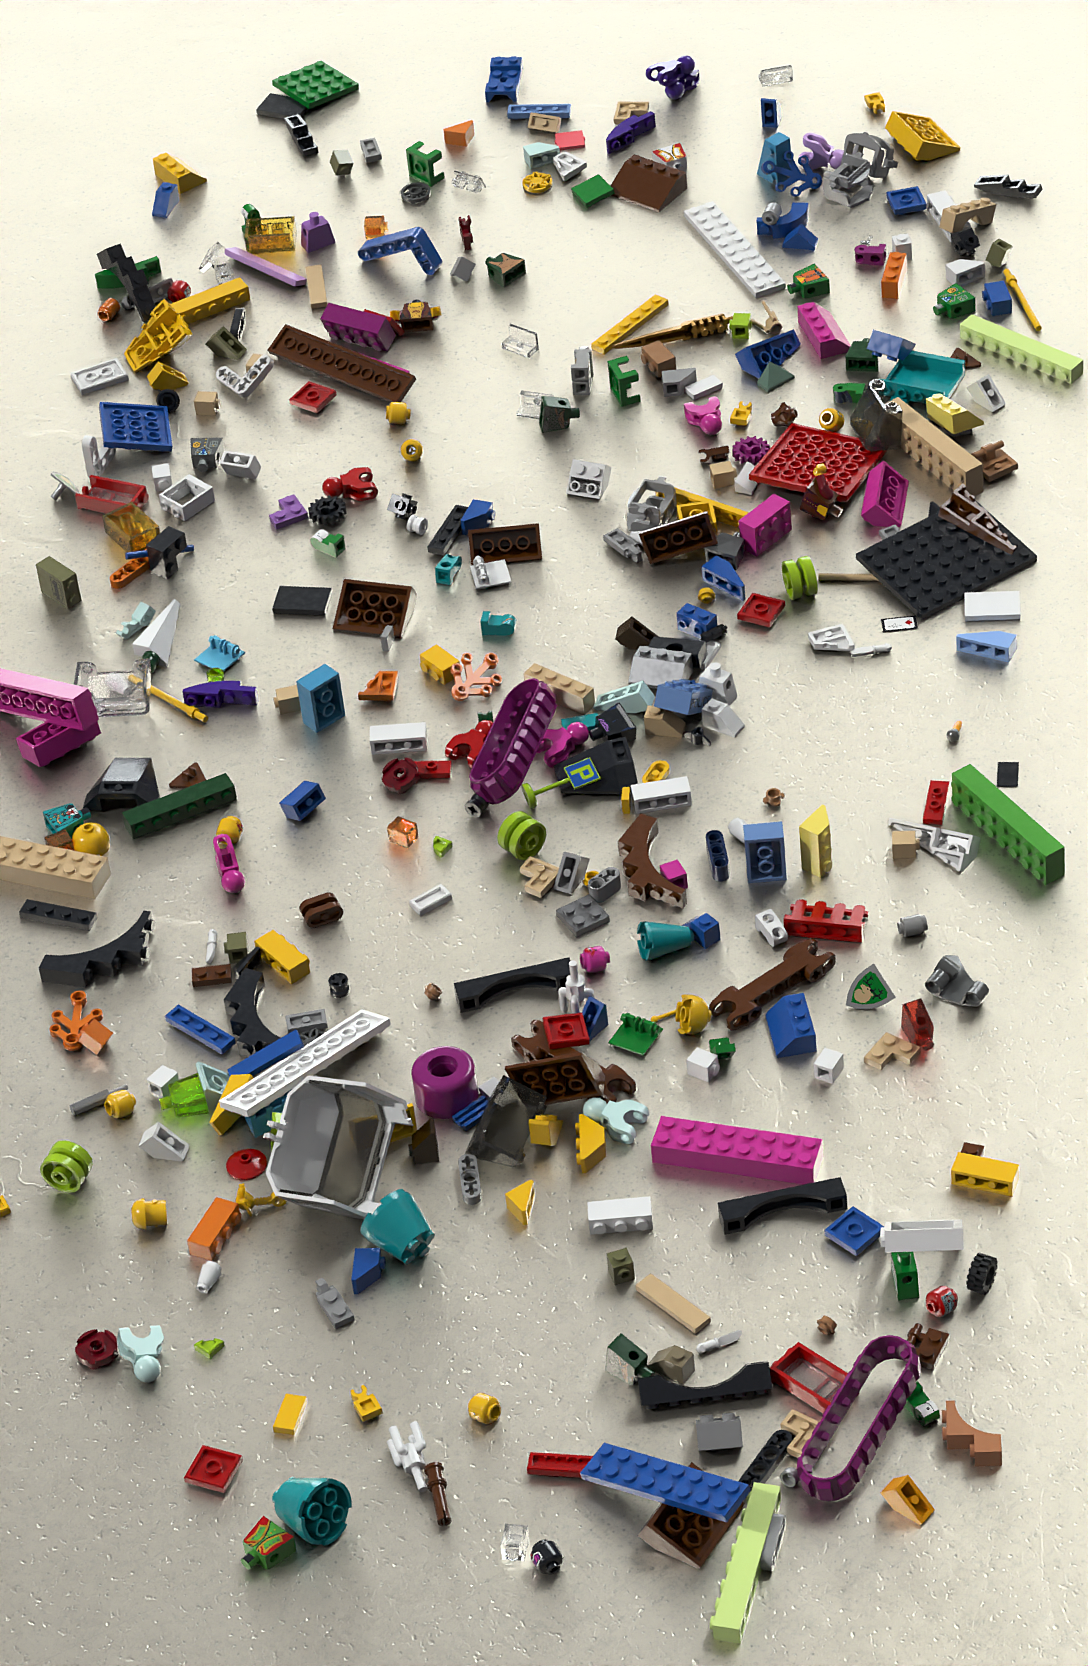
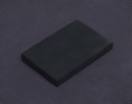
(280, 107)
(302, 600)

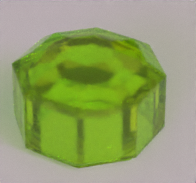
(215, 674)

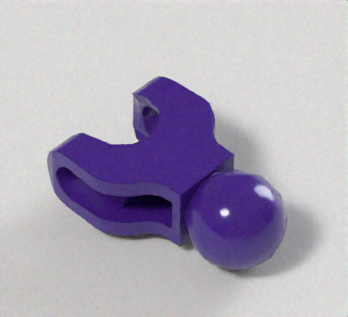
(671, 70)
(684, 84)

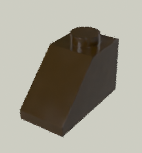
(634, 634)
(425, 1144)

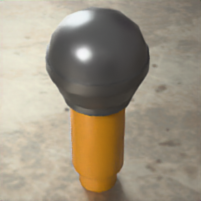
(953, 734)

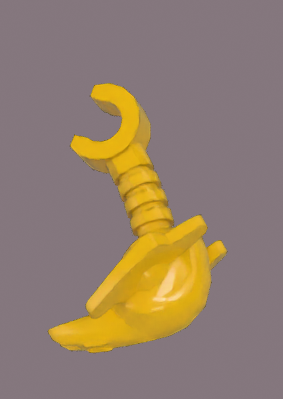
(247, 1201)

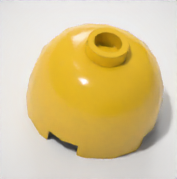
(91, 839)
(692, 1014)

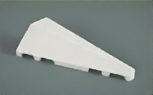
(159, 634)
(951, 846)

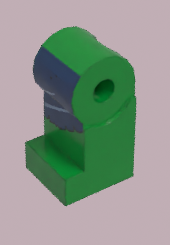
(848, 392)

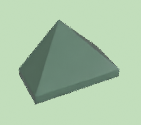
(774, 377)

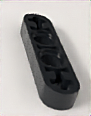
(762, 1462)

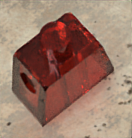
(917, 1024)

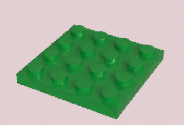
(315, 84)

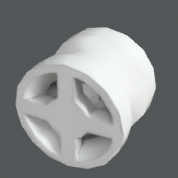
(417, 524)

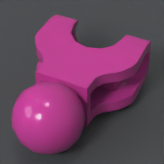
(705, 416)
(561, 742)
(232, 879)

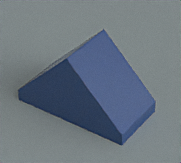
(800, 239)
(595, 1016)

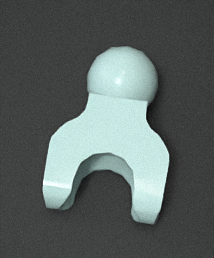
(616, 1117)
(142, 1352)

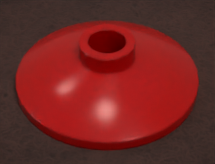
(246, 1164)

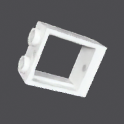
(189, 484)

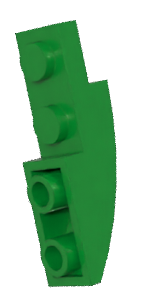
(108, 280)

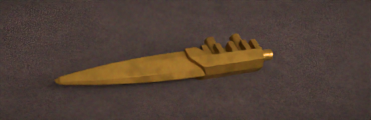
(684, 331)

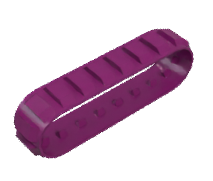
(513, 741)
(875, 1352)

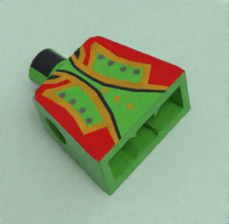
(267, 1545)

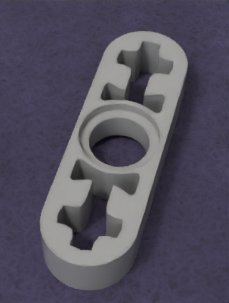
(475, 1184)
(773, 1542)

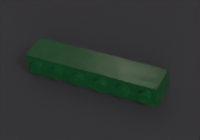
(179, 806)

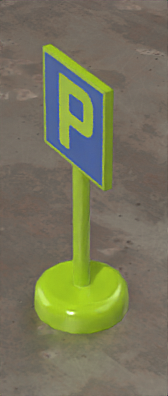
(578, 774)

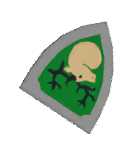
(64, 483)
(869, 990)

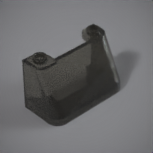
(877, 423)
(505, 1123)

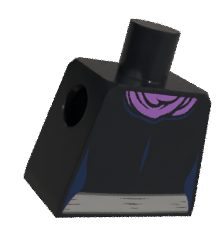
(613, 724)

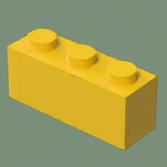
(283, 956)
(985, 1174)

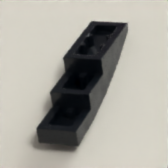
(301, 135)
(1004, 186)

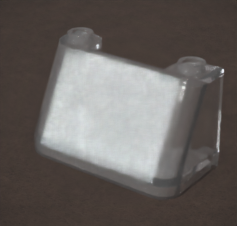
(117, 691)

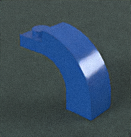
(798, 214)

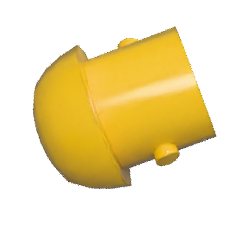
(149, 1213)

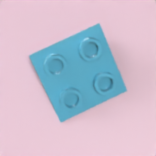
(219, 654)

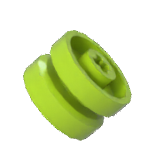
(799, 577)
(521, 835)
(66, 1166)

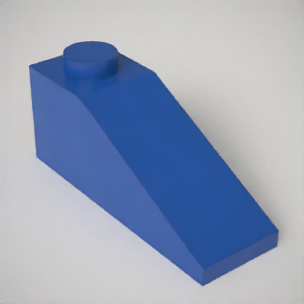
(723, 576)

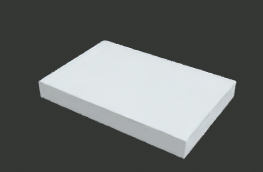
(99, 376)
(992, 605)

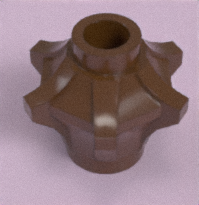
(784, 415)

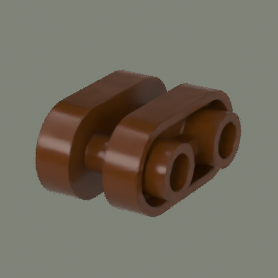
(321, 910)

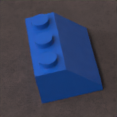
(791, 1026)

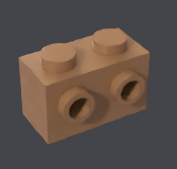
(658, 358)

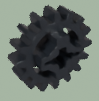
(327, 510)

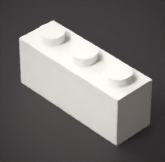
(398, 738)
(661, 795)
(620, 1215)

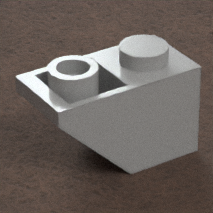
(676, 380)

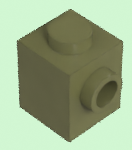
(341, 162)
(999, 253)
(236, 946)
(620, 1266)

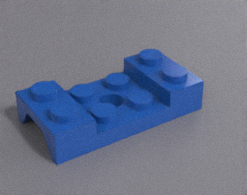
(504, 77)

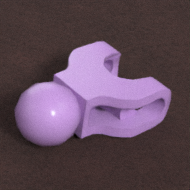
(822, 152)

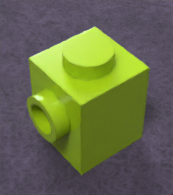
(740, 325)

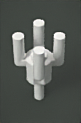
(574, 990)
(409, 1454)

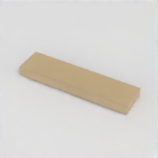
(316, 286)
(673, 1303)

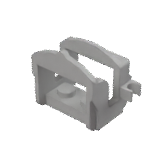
(874, 143)
(848, 177)
(656, 508)

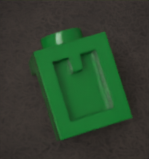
(722, 1047)

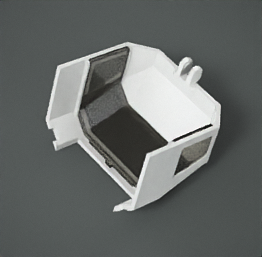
(333, 1144)

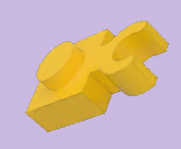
(875, 101)
(741, 415)
(365, 1404)

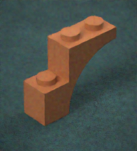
(960, 1435)

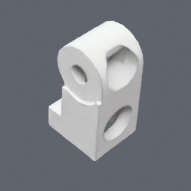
(771, 928)

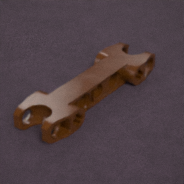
(796, 966)
(537, 1048)

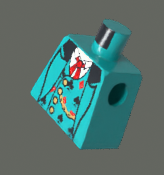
(66, 818)

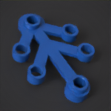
(794, 173)

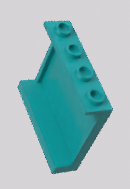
(923, 376)

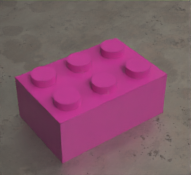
(765, 524)

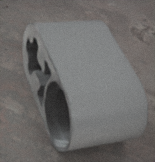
(604, 884)

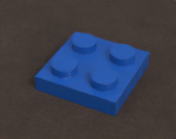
(906, 200)
(854, 1231)

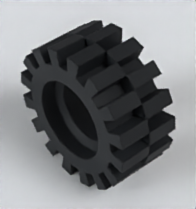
(981, 1273)

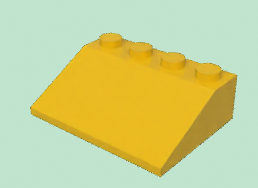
(920, 136)

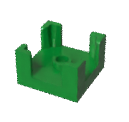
(421, 164)
(621, 381)

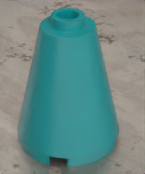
(662, 939)

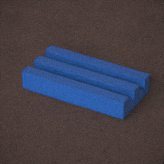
(469, 1112)

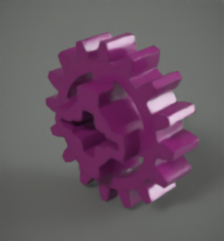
(750, 450)

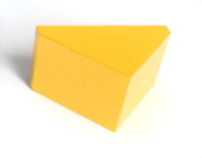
(520, 1201)

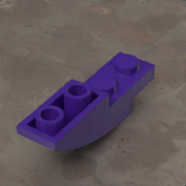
(628, 129)
(218, 692)

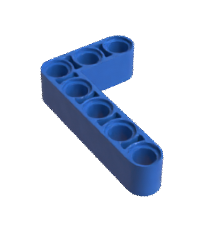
(410, 239)

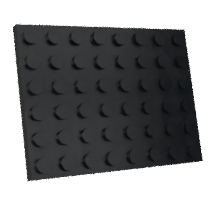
(939, 562)

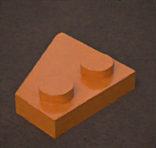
(381, 687)

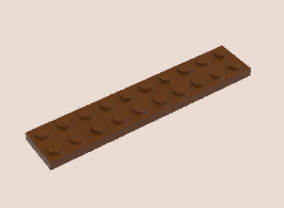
(341, 364)

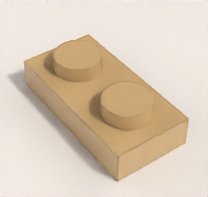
(544, 123)

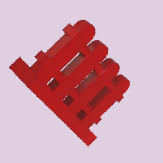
(824, 928)

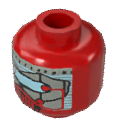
(178, 291)
(941, 1301)

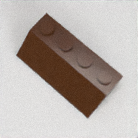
(679, 537)
(506, 543)

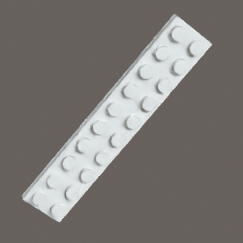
(734, 249)
(304, 1062)

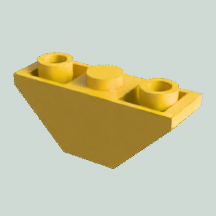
(545, 1129)
(591, 1143)

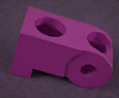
(871, 254)

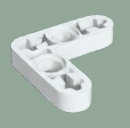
(243, 382)
(96, 460)

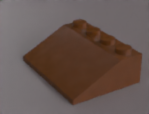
(648, 183)
(372, 606)
(561, 1077)
(684, 1533)

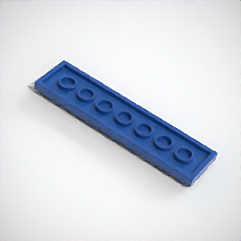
(665, 1482)

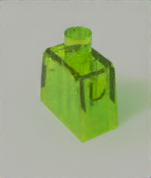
(185, 1097)

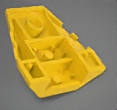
(159, 337)

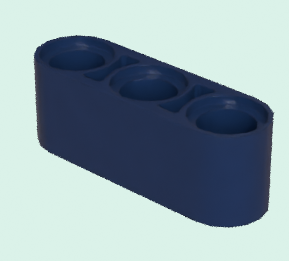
(717, 855)

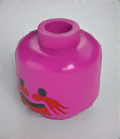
(594, 959)

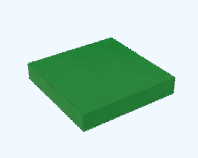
(592, 190)

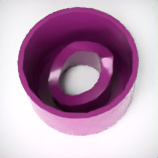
(444, 1081)

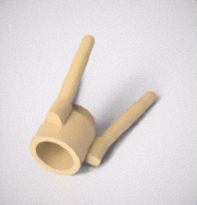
(772, 323)

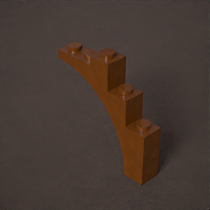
(644, 878)

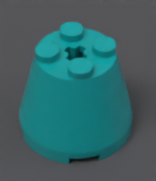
(398, 1227)
(313, 1508)

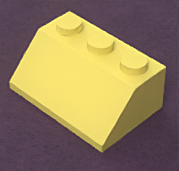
(950, 415)
(816, 843)

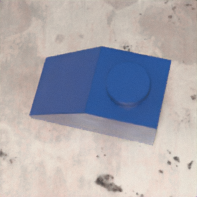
(771, 112)
(165, 200)
(477, 516)
(705, 930)
(366, 1268)

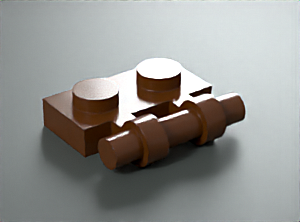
(931, 1345)

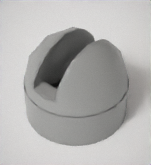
(127, 303)
(789, 1477)

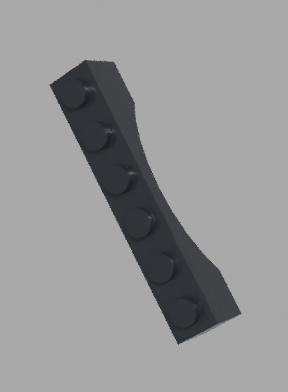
(476, 992)
(823, 1196)
(749, 1378)

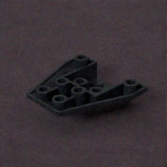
(612, 763)
(124, 780)

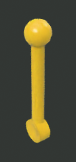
(655, 1018)

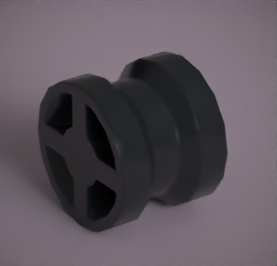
(476, 805)
(339, 985)

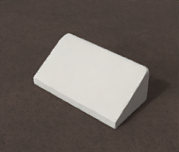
(742, 483)

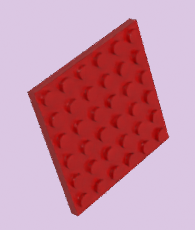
(802, 447)

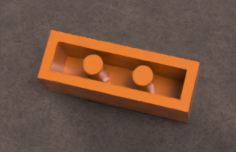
(894, 275)
(214, 1229)

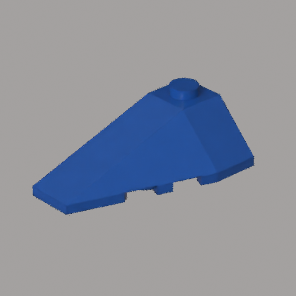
(775, 349)

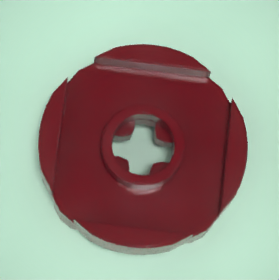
(404, 782)
(99, 1357)

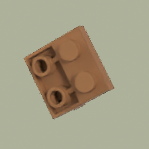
(995, 461)

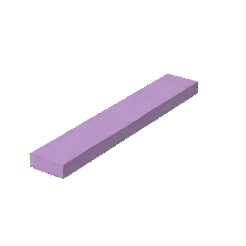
(265, 266)

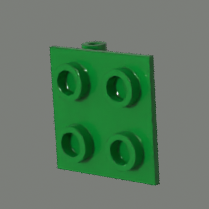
(635, 1034)

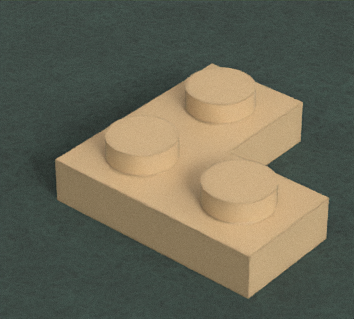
(629, 108)
(541, 874)
(891, 1047)
(800, 1427)

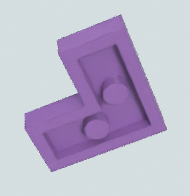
(291, 512)

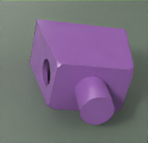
(316, 233)

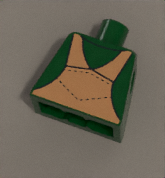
(505, 268)

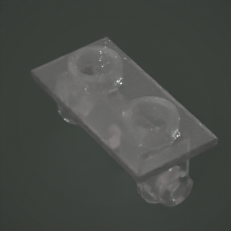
(473, 183)

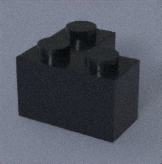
(163, 552)

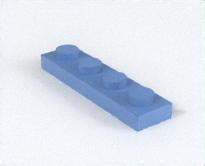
(523, 110)

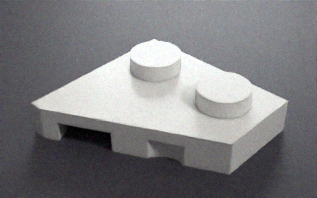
(568, 165)
(831, 639)

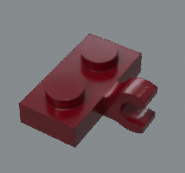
(465, 232)

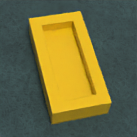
(290, 1414)

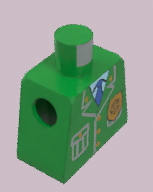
(954, 302)

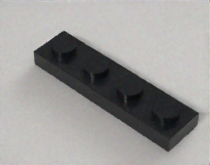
(447, 532)
(58, 915)

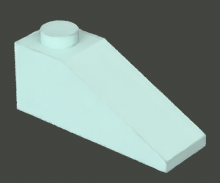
(633, 698)

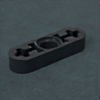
(238, 323)

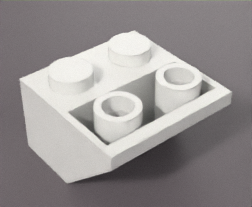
(588, 479)

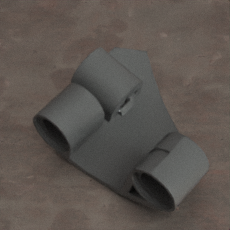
(954, 984)

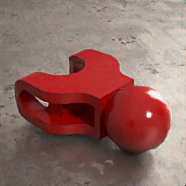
(351, 485)
(468, 743)

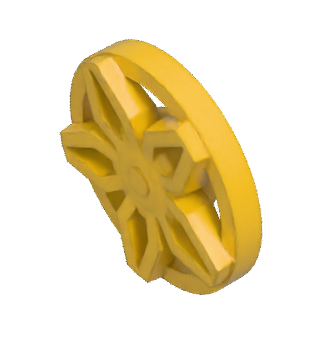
(537, 182)

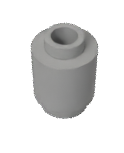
(771, 213)
(912, 925)

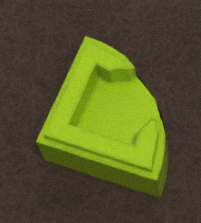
(441, 846)
(210, 1347)

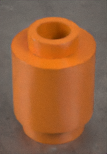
(108, 309)

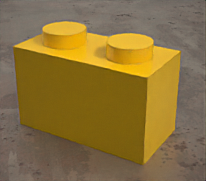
(438, 664)

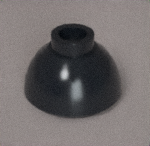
(168, 398)

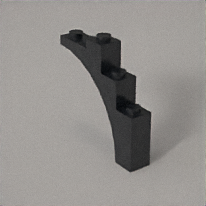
(133, 280)
(106, 960)
(242, 1005)

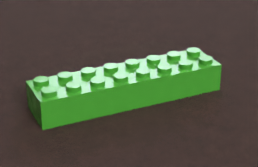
(1008, 824)

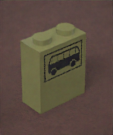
(58, 582)

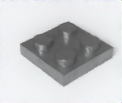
(582, 915)

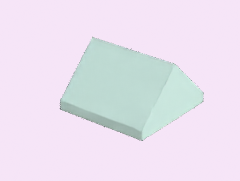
(212, 1082)

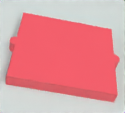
(570, 140)

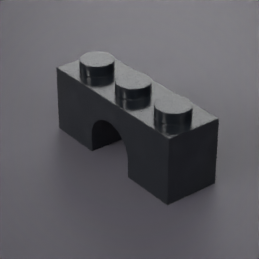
(696, 647)

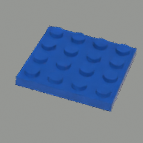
(135, 426)

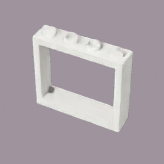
(922, 1235)

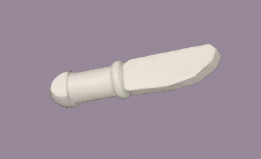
(871, 650)
(211, 945)
(720, 1341)

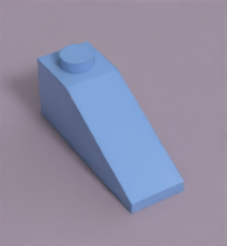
(990, 644)

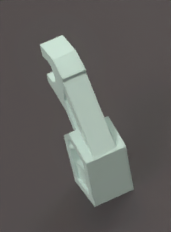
(140, 618)

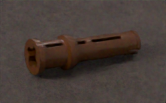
(437, 1485)

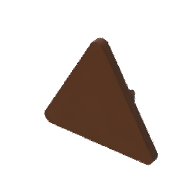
(970, 362)
(189, 777)

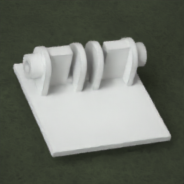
(489, 573)

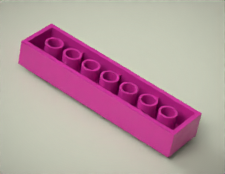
(46, 700)
(737, 1150)

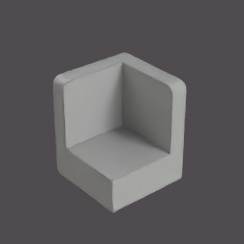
(462, 268)

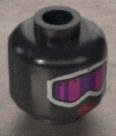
(546, 1556)

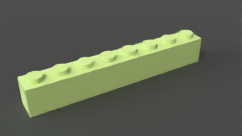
(1021, 349)
(744, 1568)

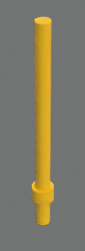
(1012, 282)
(191, 711)

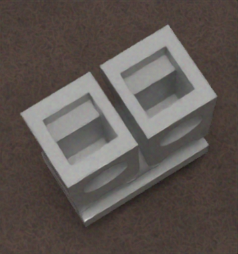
(582, 371)

